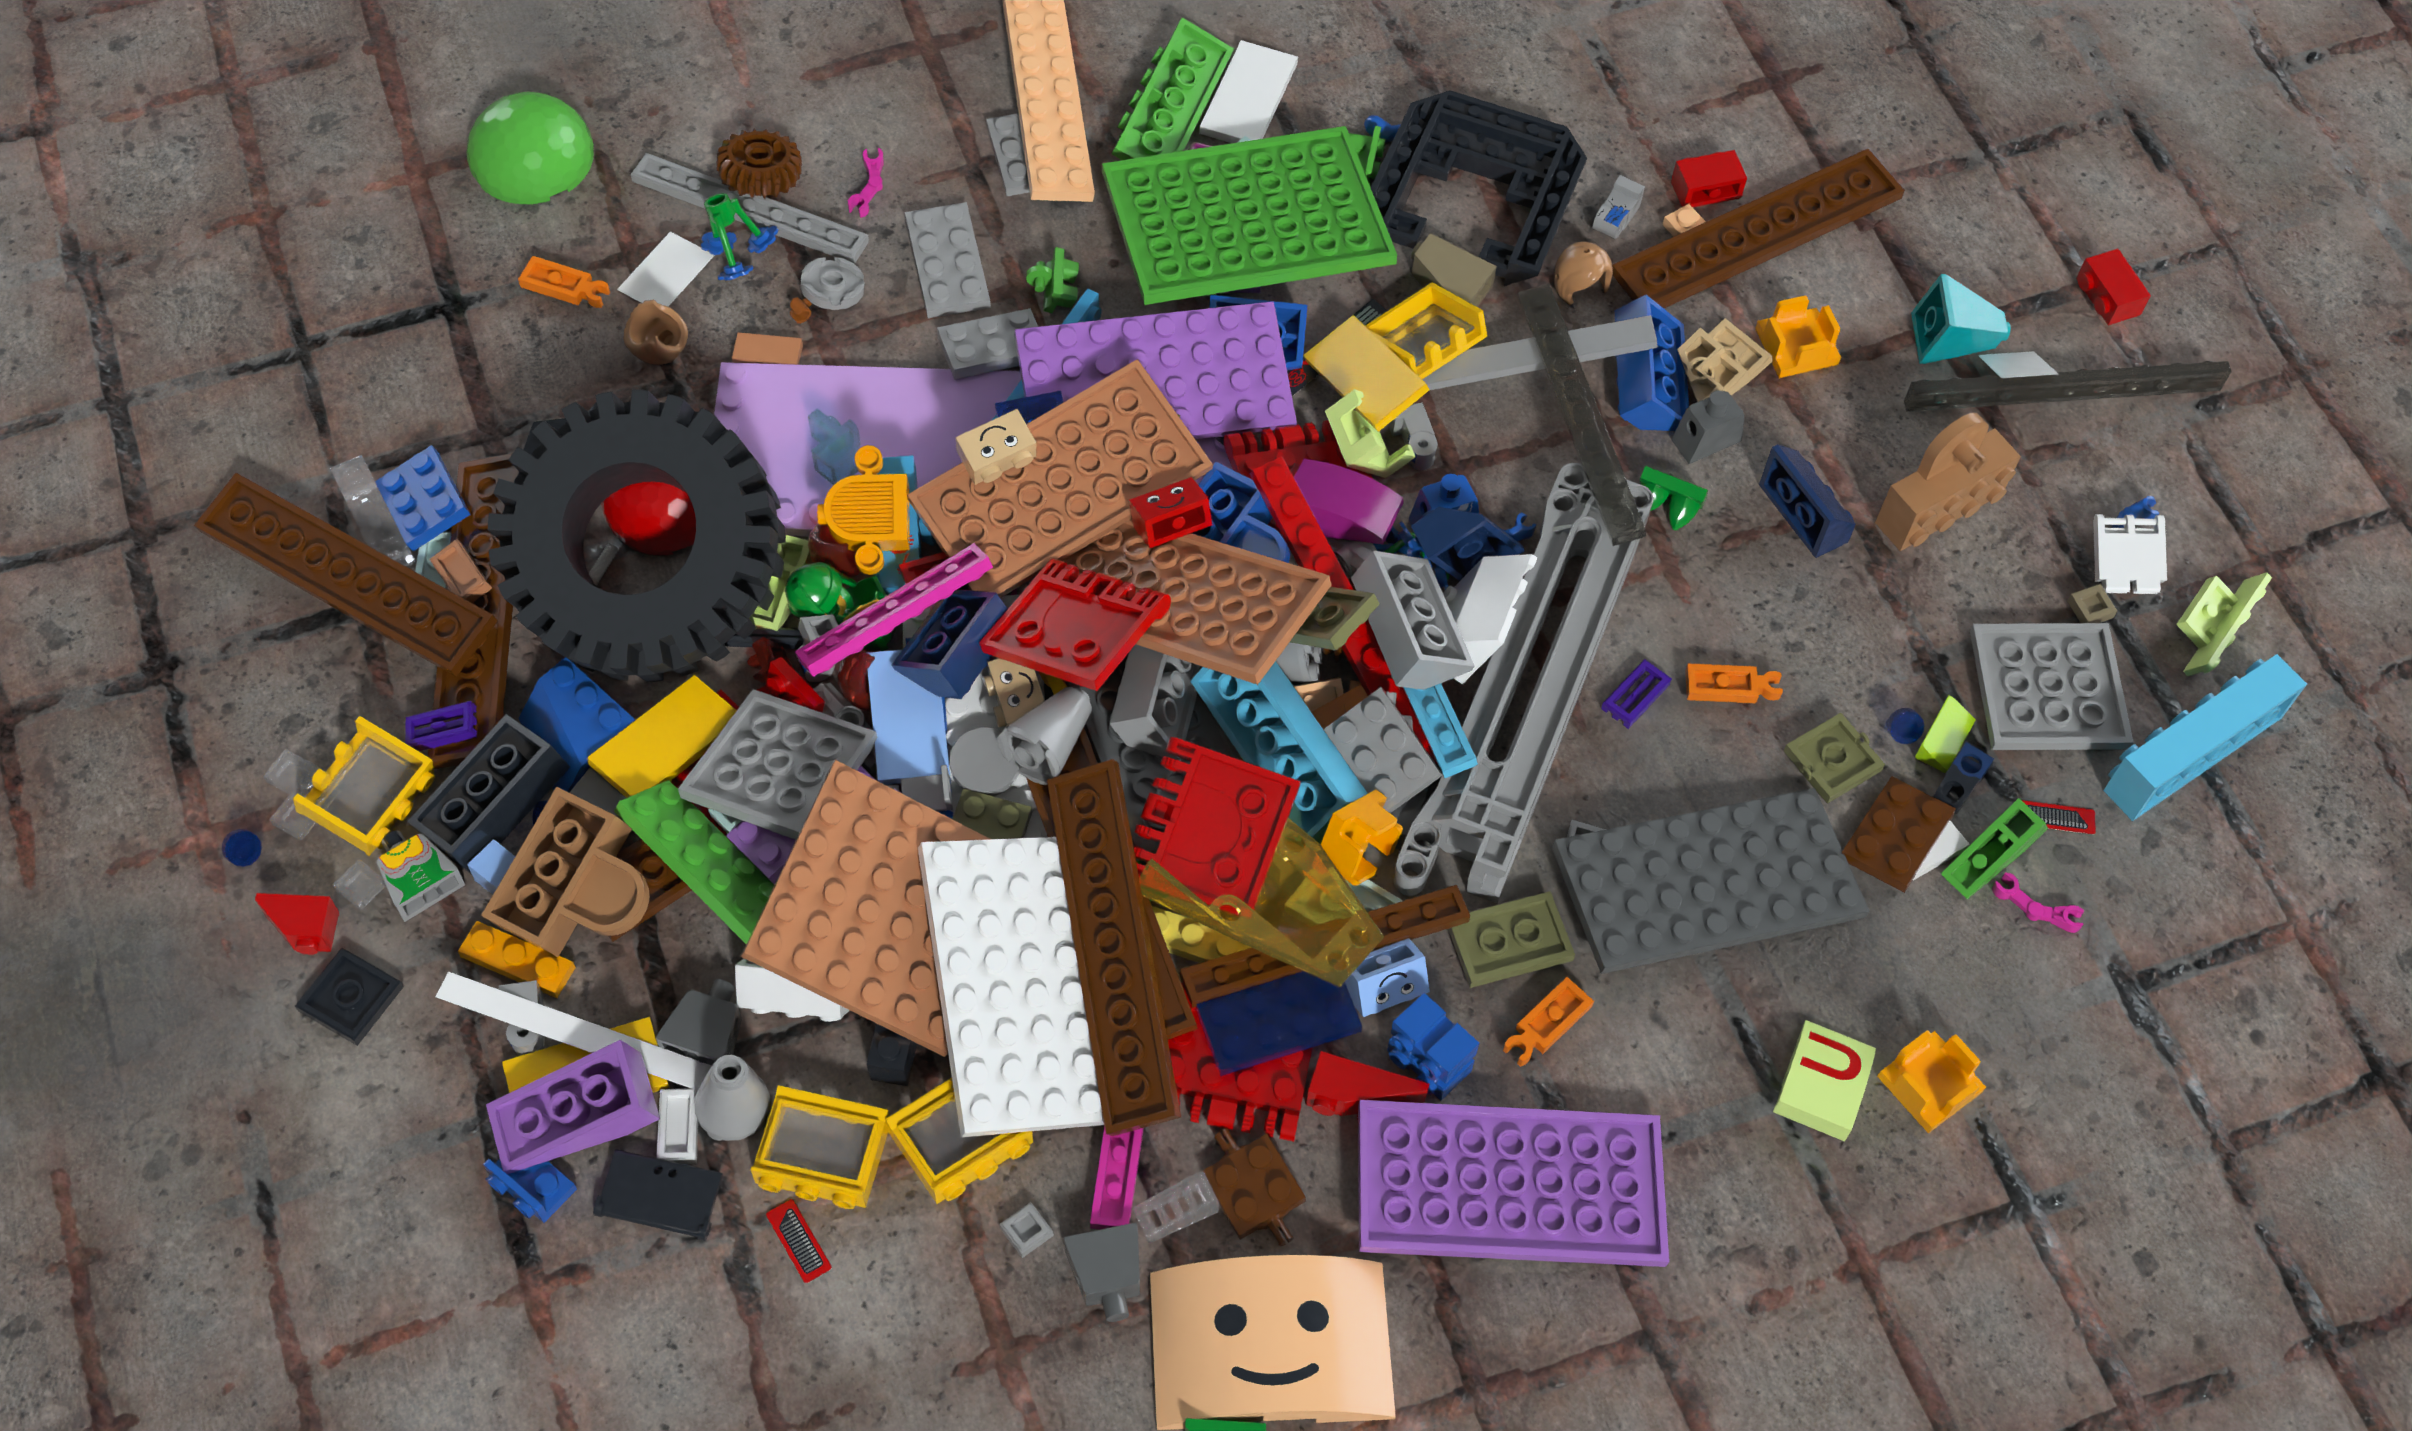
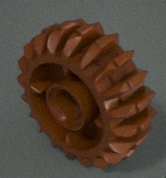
(759, 163)

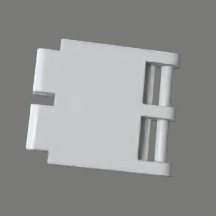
(2130, 554)

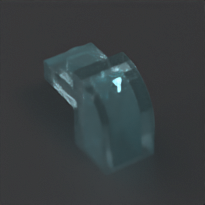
(837, 448)

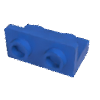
(537, 1189)

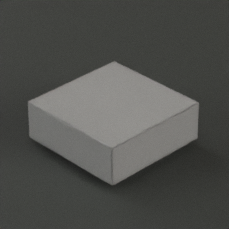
(1026, 1230)

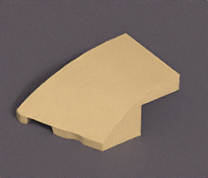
(1721, 360)

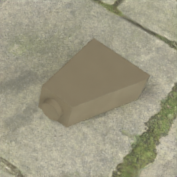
(1452, 269)

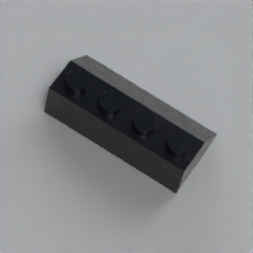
(489, 792)

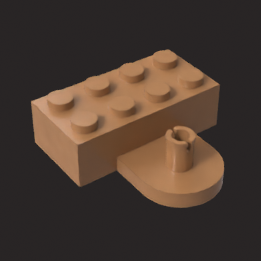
(1954, 479)
(569, 877)

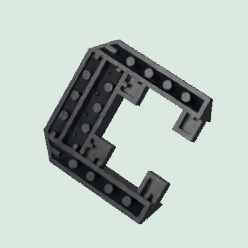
(1492, 141)

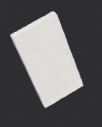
(1248, 93)

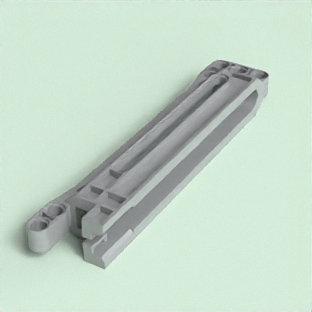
(1489, 806)

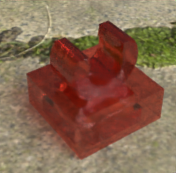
(765, 653)

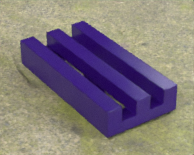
(1620, 712)
(441, 732)

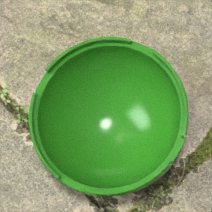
(529, 148)

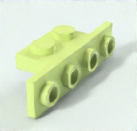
(2216, 617)

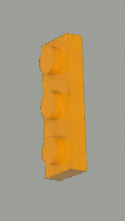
(516, 958)

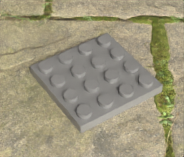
(2050, 686)
(773, 762)

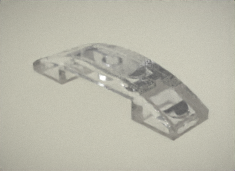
(370, 510)

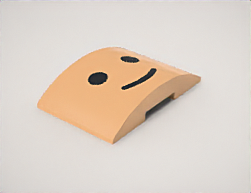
(1271, 1340)

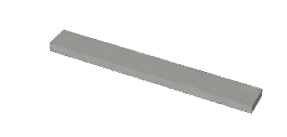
(791, 222)
(1523, 355)

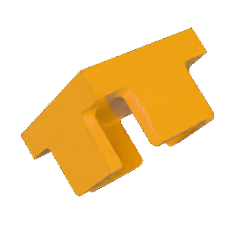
(1800, 337)
(1352, 831)
(1933, 1078)

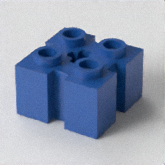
(1432, 1046)

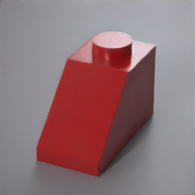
(302, 920)

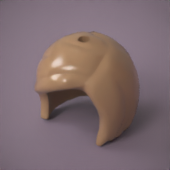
(1581, 267)
(655, 333)

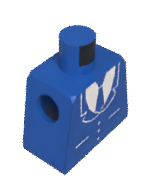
(1450, 492)

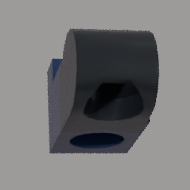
(1963, 776)

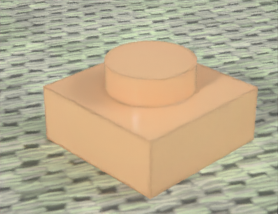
(1682, 220)

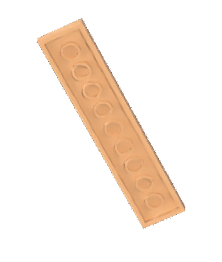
(1048, 101)

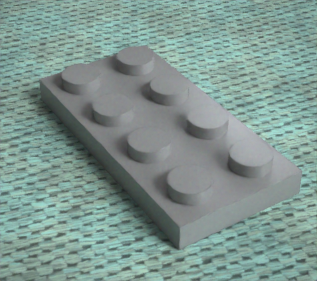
(947, 260)

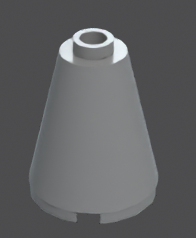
(1046, 734)

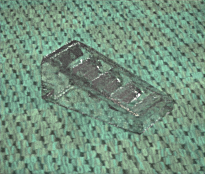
(1170, 1195)

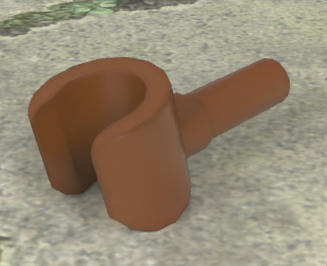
(800, 309)

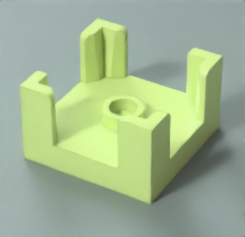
(1361, 442)

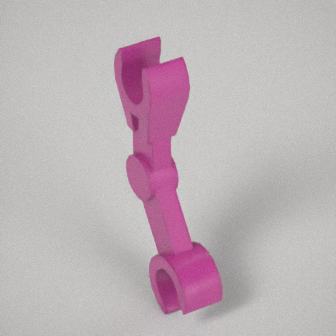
(874, 184)
(2036, 911)

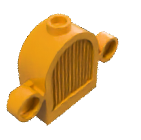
(868, 511)

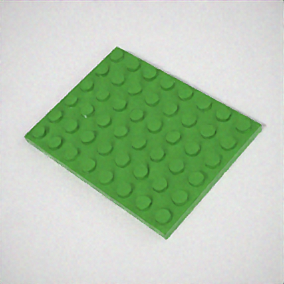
(1247, 215)

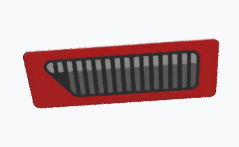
(2065, 817)
(798, 1241)

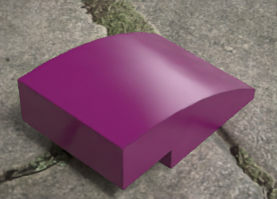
(1348, 502)

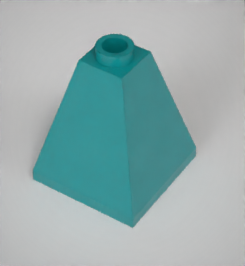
(1955, 322)

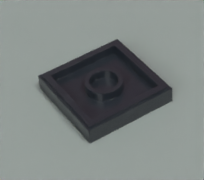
(349, 996)

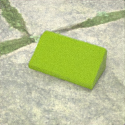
(1946, 735)

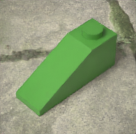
(1995, 849)

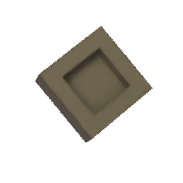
(2092, 605)

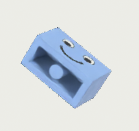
(1388, 978)

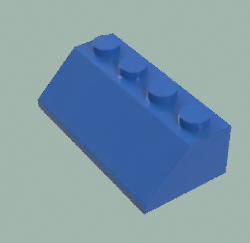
(1653, 380)

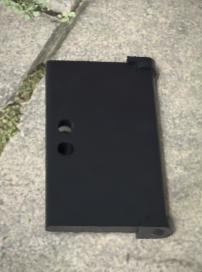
(673, 1199)

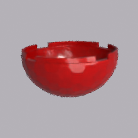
(651, 517)

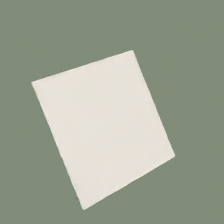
(2017, 364)

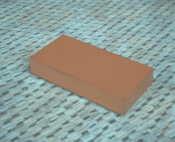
(767, 349)
(460, 572)

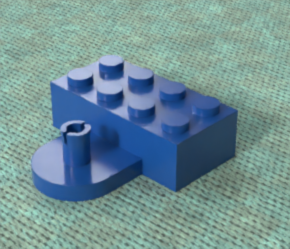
(1240, 514)

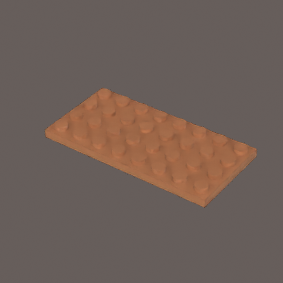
(1087, 465)
(1226, 603)

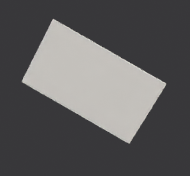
(666, 271)

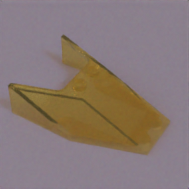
(1301, 915)

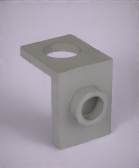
(931, 790)

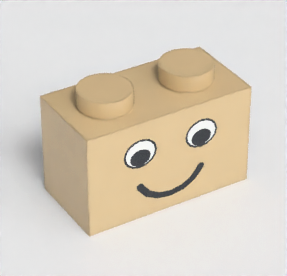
(996, 447)
(1014, 688)

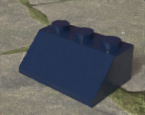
(1805, 501)
(1461, 539)
(946, 648)

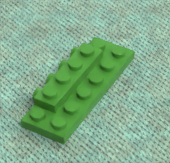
(1172, 94)

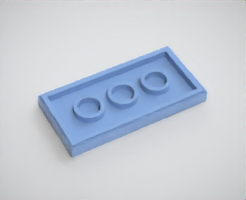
(906, 723)

